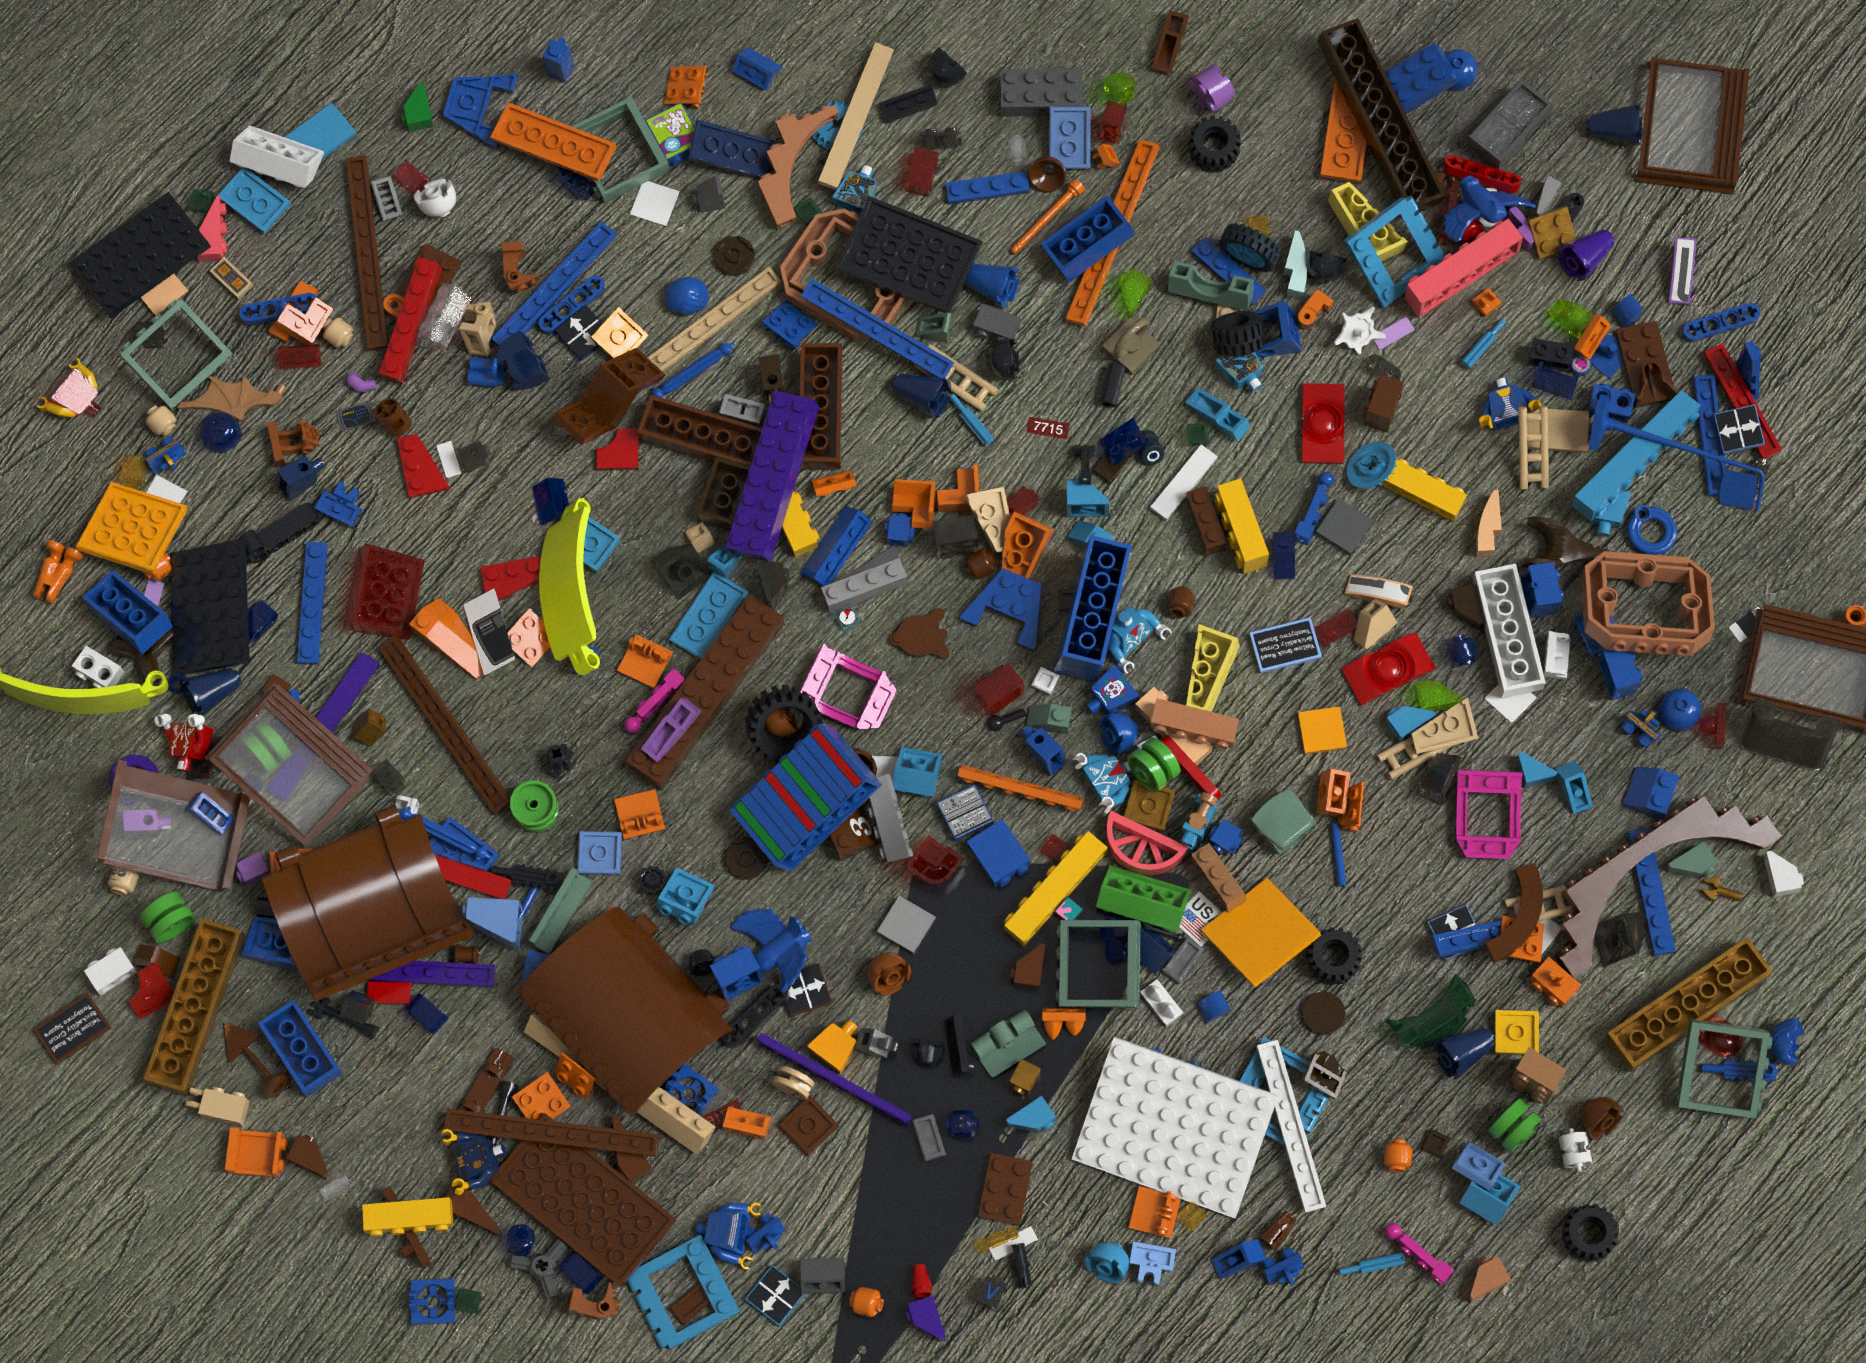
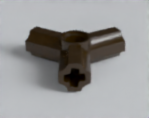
(146, 662)

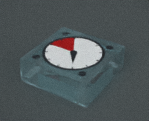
(847, 618)

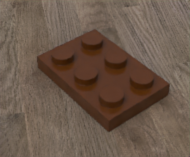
(449, 269)
(1005, 1189)

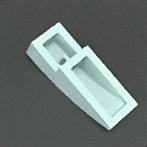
(1296, 267)

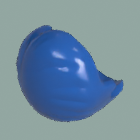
(686, 295)
(1784, 1040)

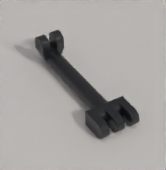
(1084, 453)
(370, 1029)

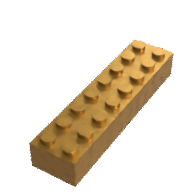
(1693, 998)
(194, 1007)

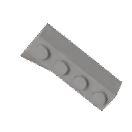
(870, 580)
(889, 822)

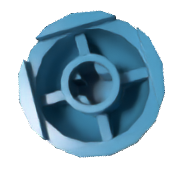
(1109, 1261)

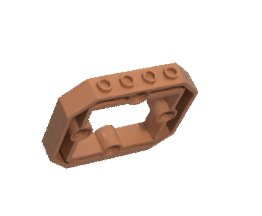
(801, 259)
(1643, 569)

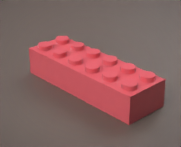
(1463, 267)

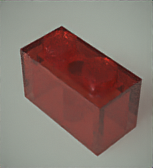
(1113, 122)
(921, 171)

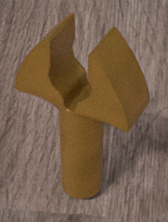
(1719, 890)

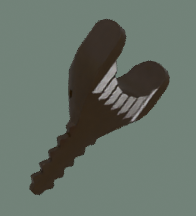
(1561, 544)

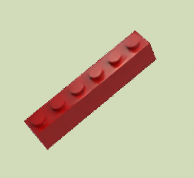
(409, 320)

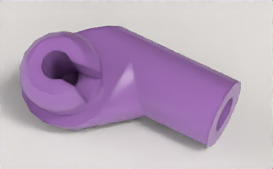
(358, 384)

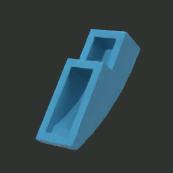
(1218, 414)

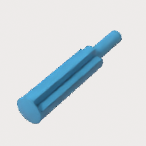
(1482, 345)
(973, 422)
(1375, 1264)

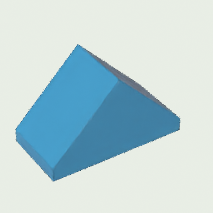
(723, 561)
(1534, 771)

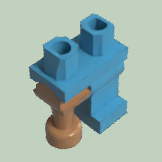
(1194, 830)

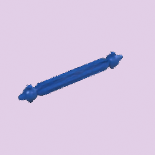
(693, 370)
(448, 836)

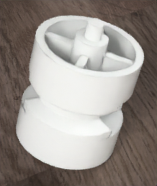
(1575, 1150)

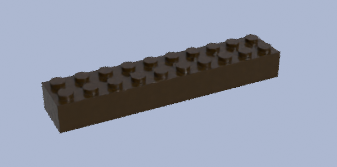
(1380, 115)

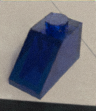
(1283, 555)

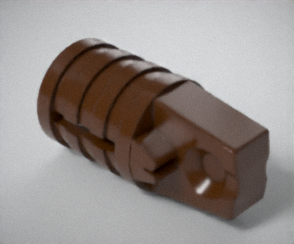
(1278, 1230)

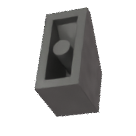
(709, 195)

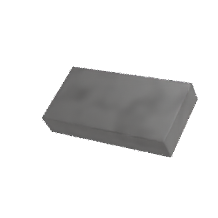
(1183, 960)
(929, 1138)

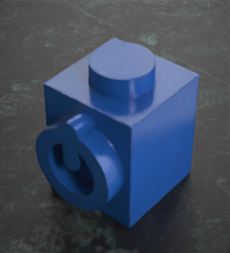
(899, 530)
(1225, 838)

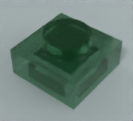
(201, 201)
(807, 210)
(1197, 434)
(469, 1301)

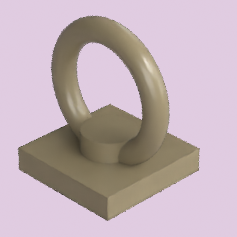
(1132, 344)

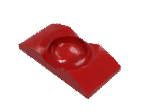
(1323, 423)
(1388, 668)

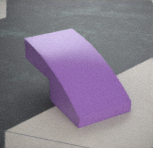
(1521, 223)

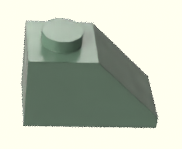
(1050, 717)
(1694, 863)

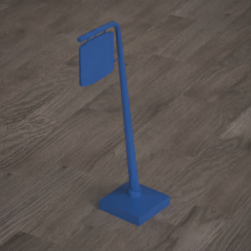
(1736, 488)

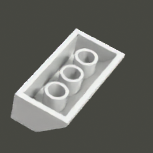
(276, 156)

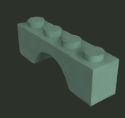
(1187, 281)

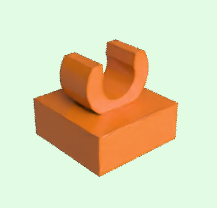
(1107, 155)
(1486, 302)

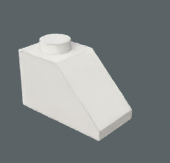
(1782, 875)

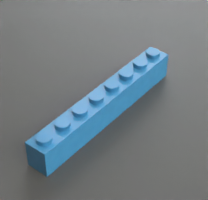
(1635, 456)

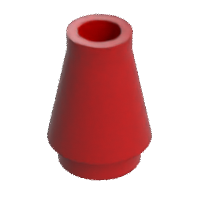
(920, 1282)

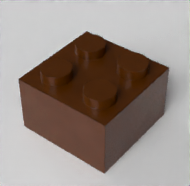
(1382, 403)

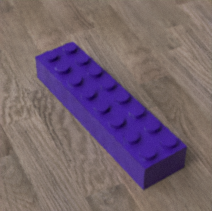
(772, 476)

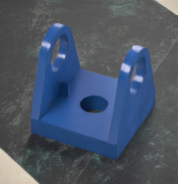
(1290, 339)

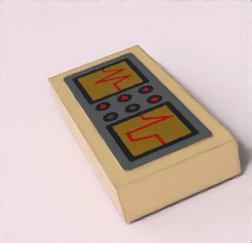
(231, 278)

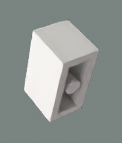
(110, 970)

